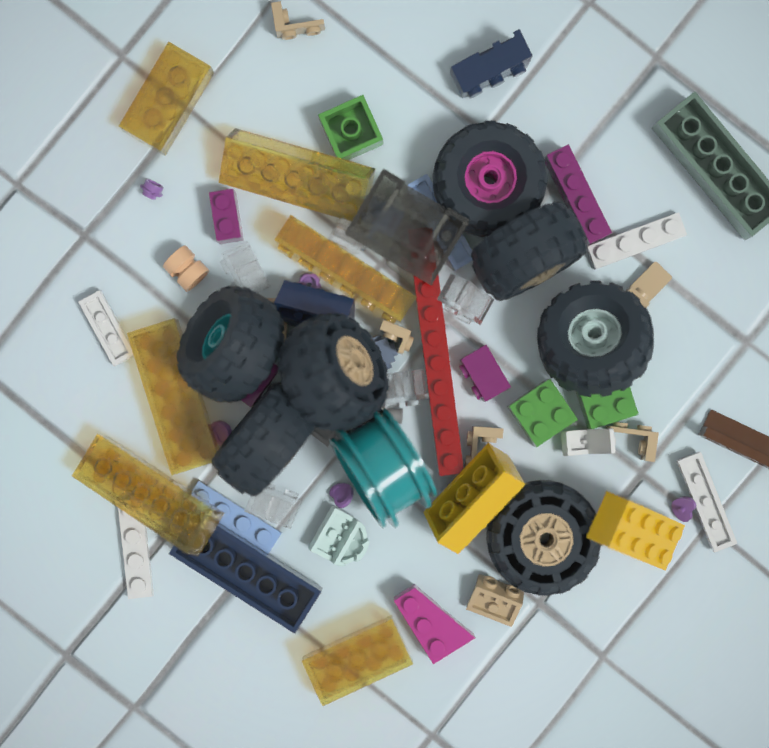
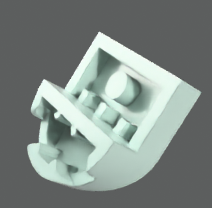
(340, 538)

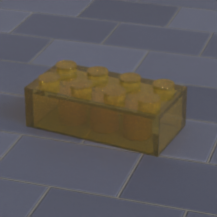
(166, 98)
(357, 660)

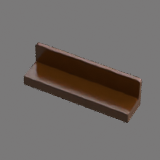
(736, 437)

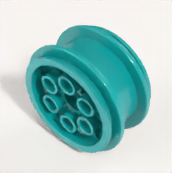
(383, 467)

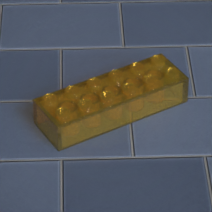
(295, 174)
(344, 269)
(176, 408)
(148, 495)

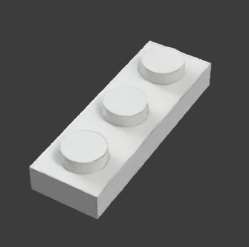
(107, 328)

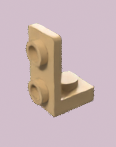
(291, 31)
(650, 283)
(488, 435)
(647, 446)

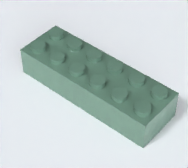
(717, 164)

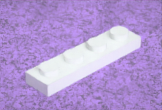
(636, 241)
(707, 502)
(136, 557)

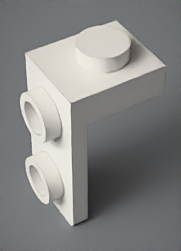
(588, 442)

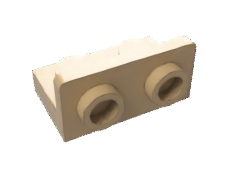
(394, 332)
(495, 600)

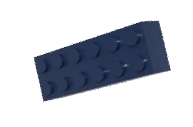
(254, 577)

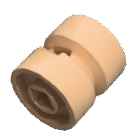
(187, 270)

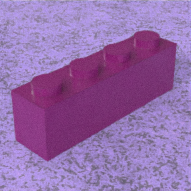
(577, 193)

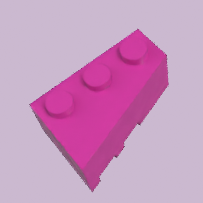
(431, 624)

